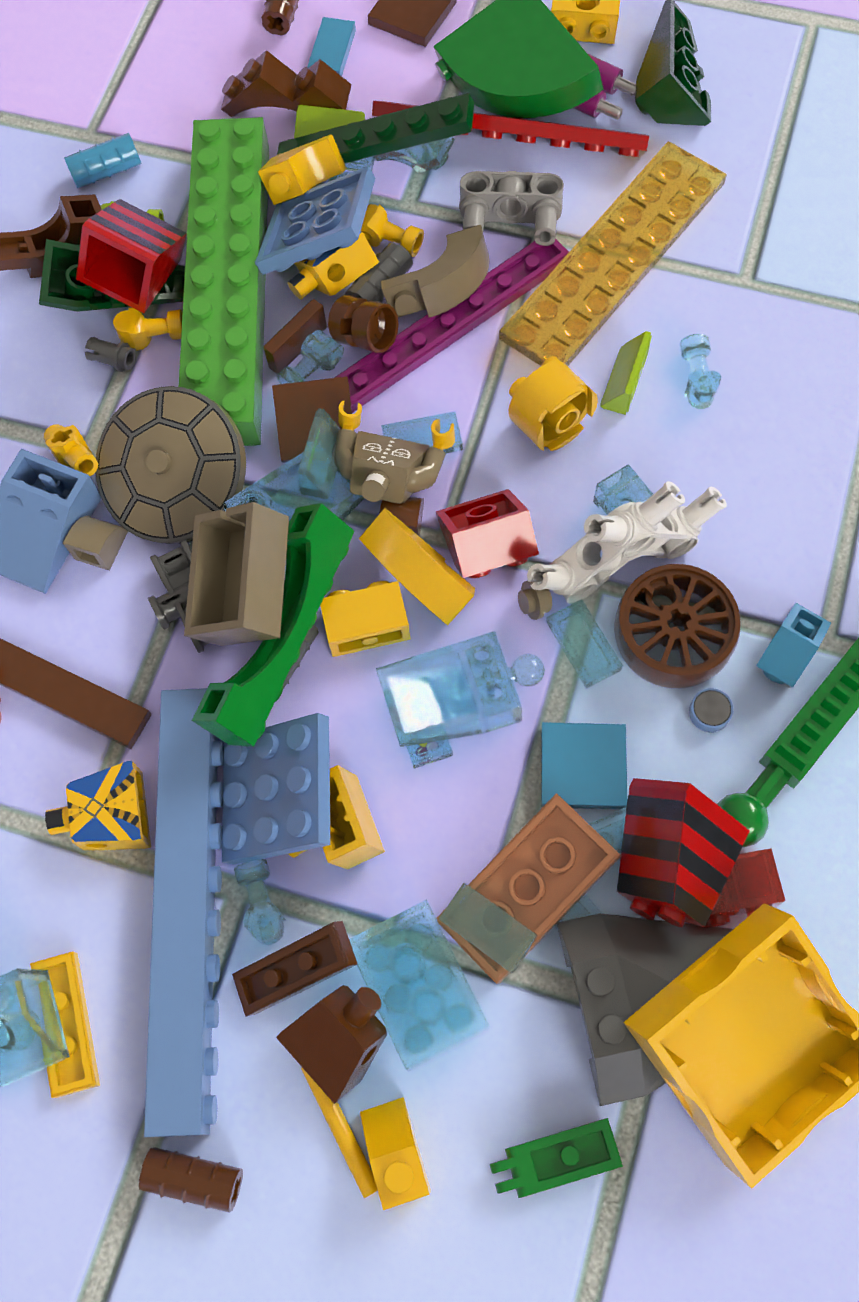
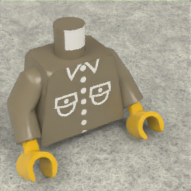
(386, 465)

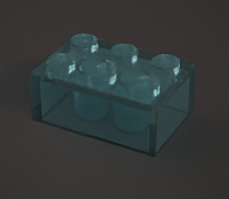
(419, 984)

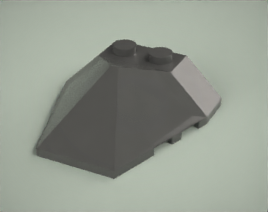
(616, 971)

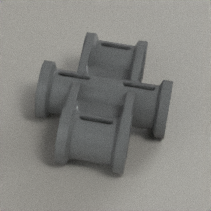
(174, 573)

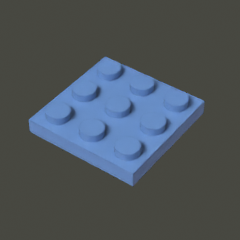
(316, 221)
(277, 792)

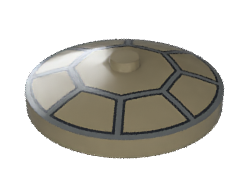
(167, 461)

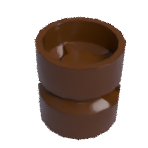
(363, 323)

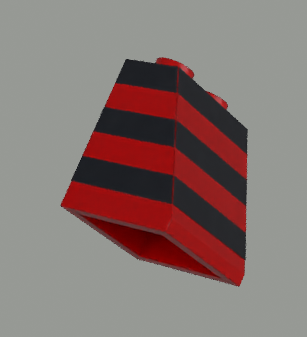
(128, 254)
(676, 851)

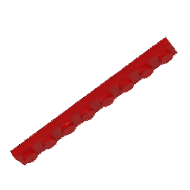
(528, 130)

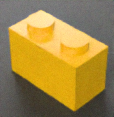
(365, 618)

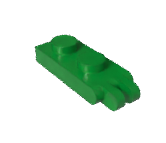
(559, 1159)

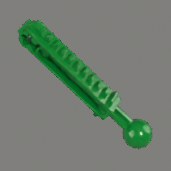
(799, 745)

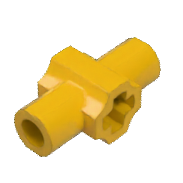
(70, 448)

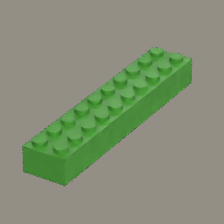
(222, 283)

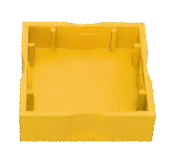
(754, 1042)

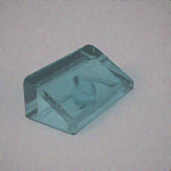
(318, 464)

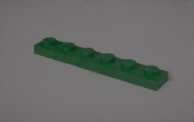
(397, 129)

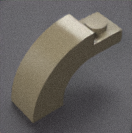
(444, 281)

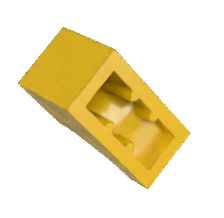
(301, 169)

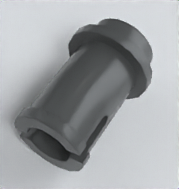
(116, 355)

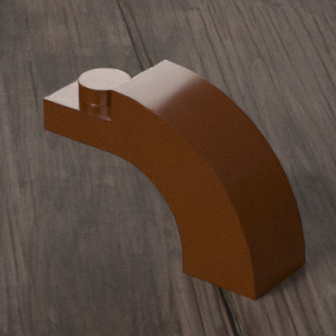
(27, 247)

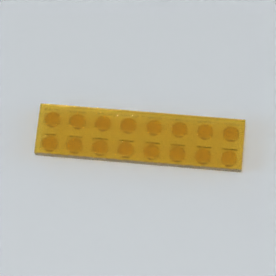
(613, 256)

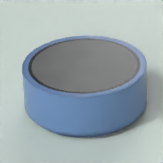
(711, 710)

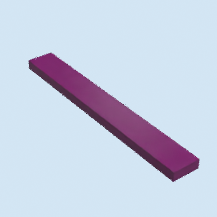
(434, 334)

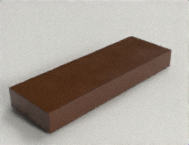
(294, 968)

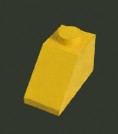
(394, 1154)

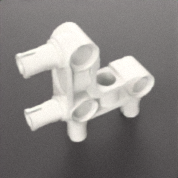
(634, 529)

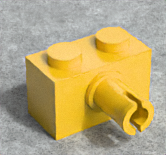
(351, 823)

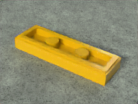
(80, 1069)

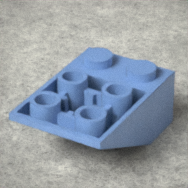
(36, 512)

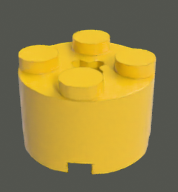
(551, 404)

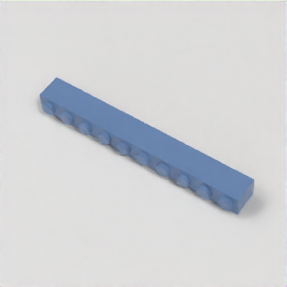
(184, 924)

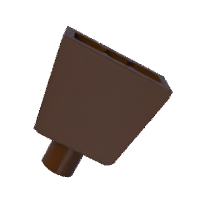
(337, 1039)

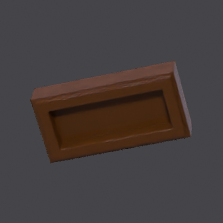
(288, 341)

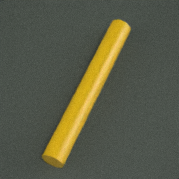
(345, 1139)

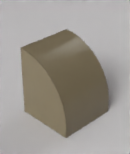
(95, 541)

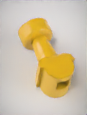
(377, 227)
(138, 331)

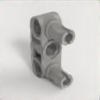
(513, 199)

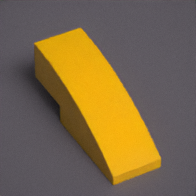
(417, 566)

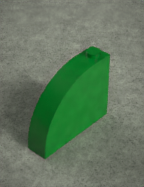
(518, 61)

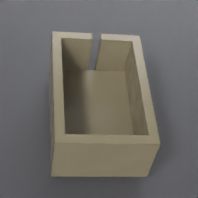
(237, 575)

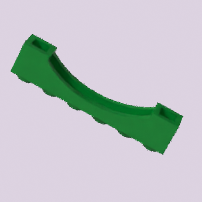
(241, 705)

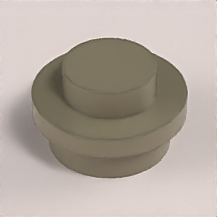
(534, 602)

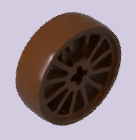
(668, 581)

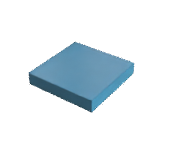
(584, 764)

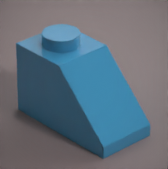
(793, 646)

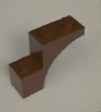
(273, 84)

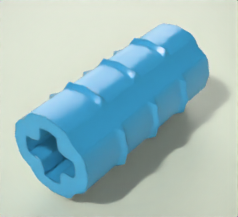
(102, 160)

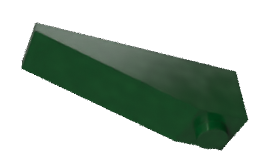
(671, 75)
(63, 291)

